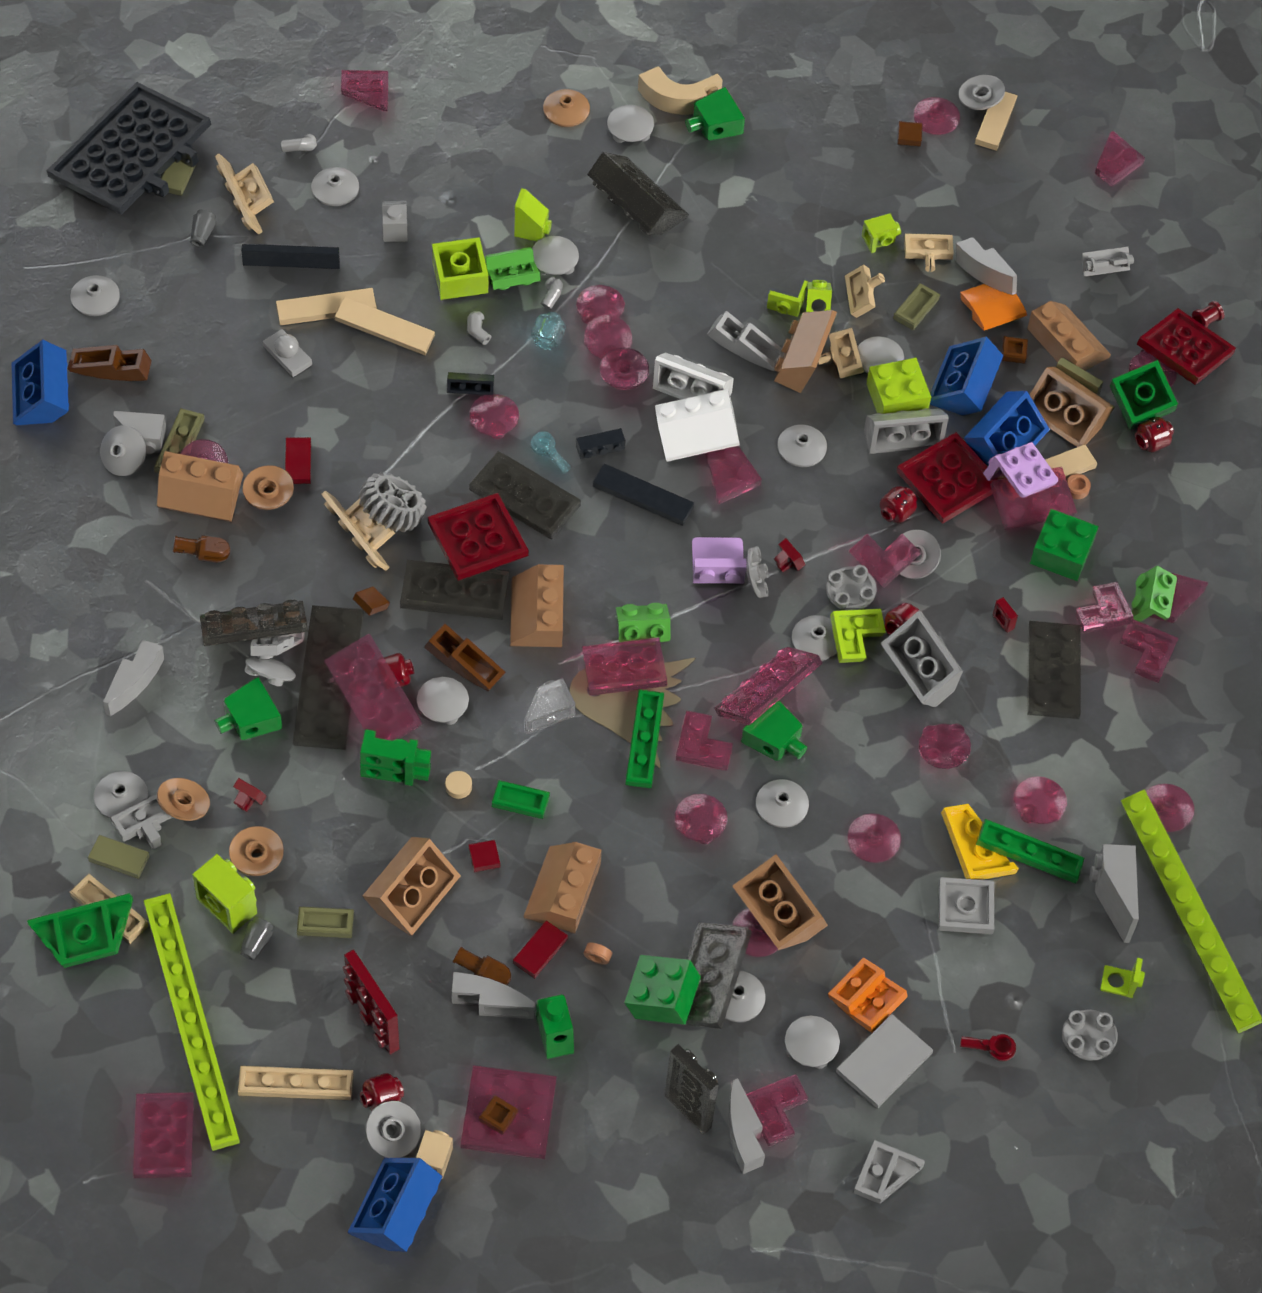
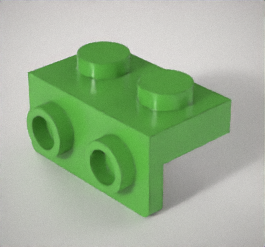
(512, 268)
(1154, 594)
(643, 622)

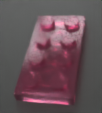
(767, 685)
(373, 690)

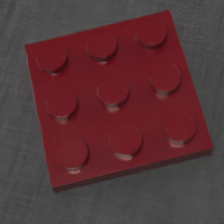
(1186, 346)
(947, 477)
(478, 536)
(372, 1002)

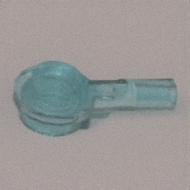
(543, 445)

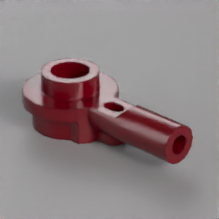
(1000, 1047)

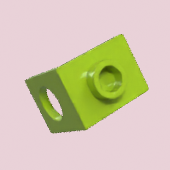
(818, 290)
(787, 304)
(1131, 979)

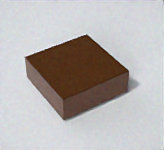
(909, 133)
(1014, 349)
(371, 600)
(498, 1115)

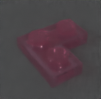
(884, 564)
(1109, 612)
(1154, 645)
(698, 748)
(770, 1106)

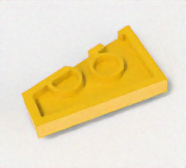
(975, 860)

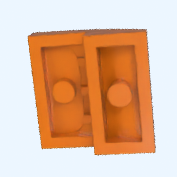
(992, 306)
(867, 995)

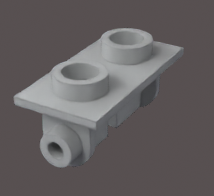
(1106, 261)

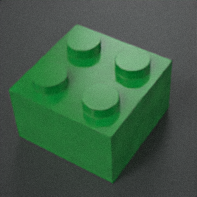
(1143, 394)
(1064, 544)
(662, 989)

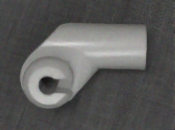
(307, 143)
(554, 287)
(474, 327)

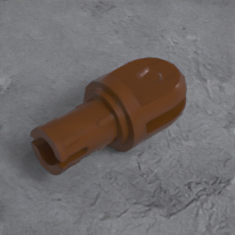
(205, 548)
(484, 967)

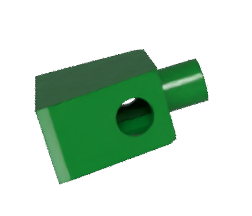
(716, 116)
(249, 712)
(775, 733)
(555, 1020)

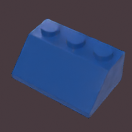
(966, 376)
(40, 385)
(1007, 425)
(396, 1203)

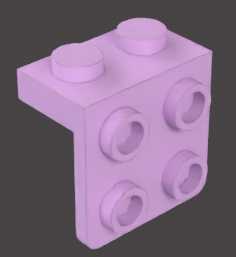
(1024, 470)
(718, 560)

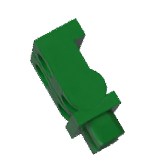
(393, 759)

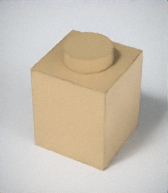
(436, 1150)

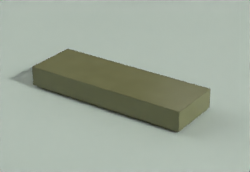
(181, 434)

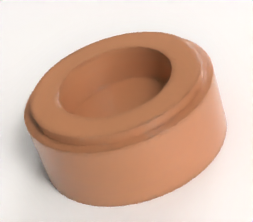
(1079, 486)
(597, 953)

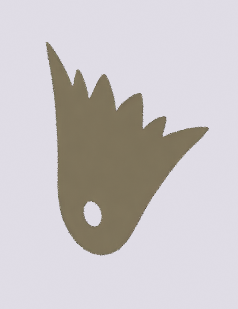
(618, 709)

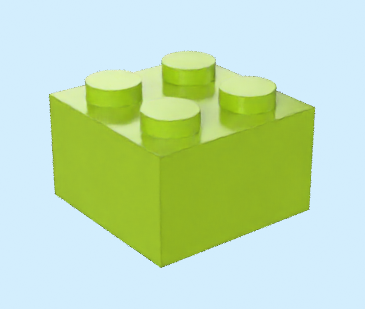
(460, 268)
(898, 387)
(225, 892)

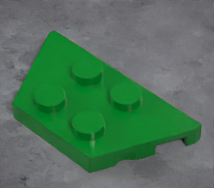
(84, 931)

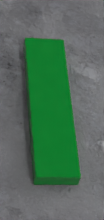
(644, 739)
(1030, 851)

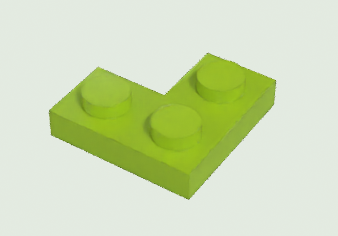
(851, 627)

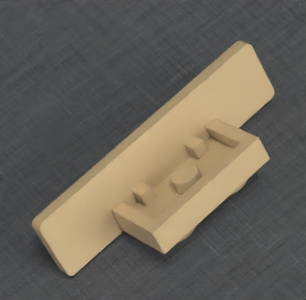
(248, 189)
(366, 531)

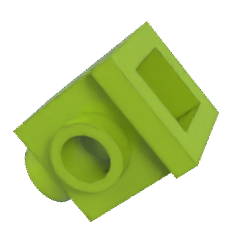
(880, 231)

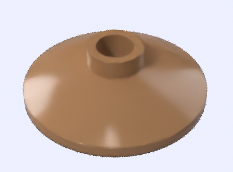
(566, 108)
(268, 479)
(183, 799)
(252, 841)

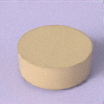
(458, 784)

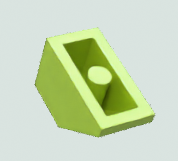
(530, 217)

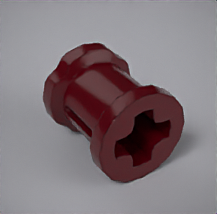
(1209, 314)

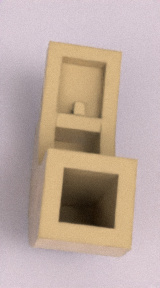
(672, 96)

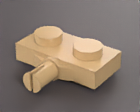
(929, 248)
(860, 290)
(843, 353)

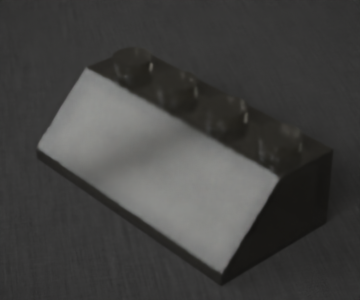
(636, 194)

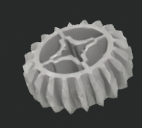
(392, 502)

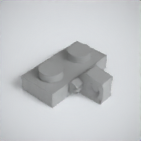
(141, 821)

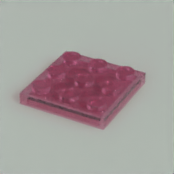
(528, 1093)

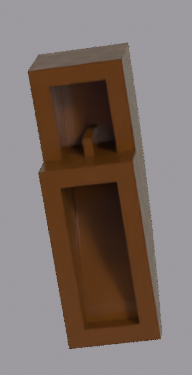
(110, 363)
(464, 658)

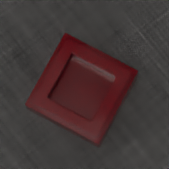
(1005, 615)
(484, 856)

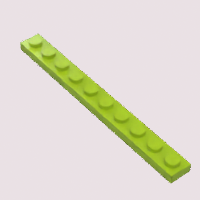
(1192, 912)
(191, 1022)

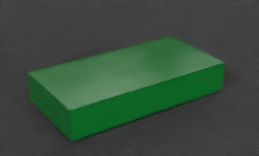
(520, 799)

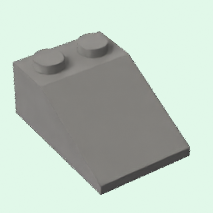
(1117, 886)

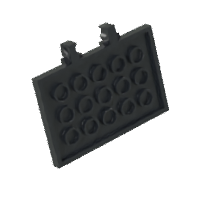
(131, 149)

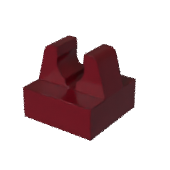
(788, 557)
(247, 795)

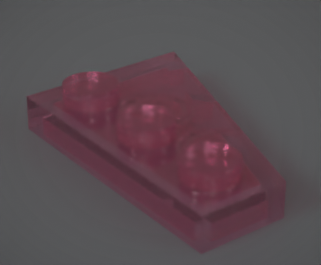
(731, 473)

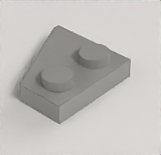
(272, 646)
(885, 1172)

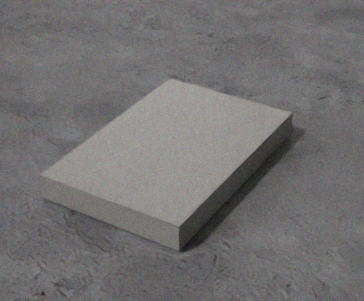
(884, 1061)

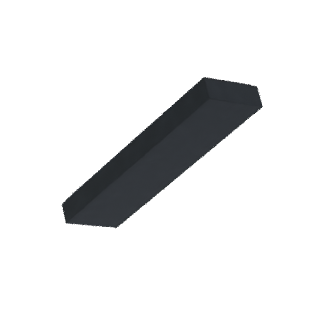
(290, 256)
(643, 494)

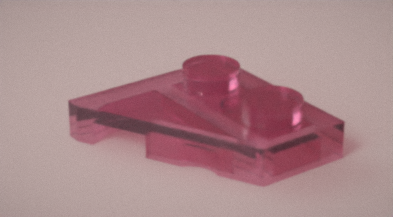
(366, 87)
(1117, 160)
(1185, 594)

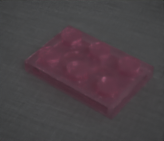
(1033, 509)
(624, 666)
(163, 1135)

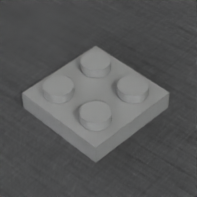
(966, 905)

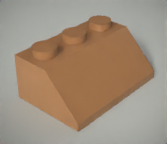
(1066, 336)
(803, 348)
(1069, 406)
(198, 486)
(537, 607)
(412, 885)
(564, 885)
(780, 904)

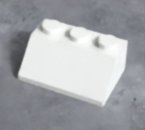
(687, 379)
(697, 425)

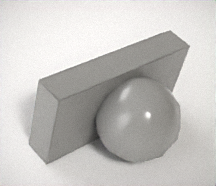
(287, 352)

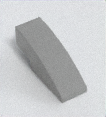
(986, 266)
(745, 341)
(133, 677)
(491, 996)
(744, 1130)

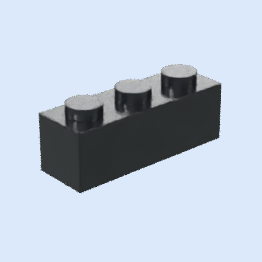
(470, 383)
(600, 443)

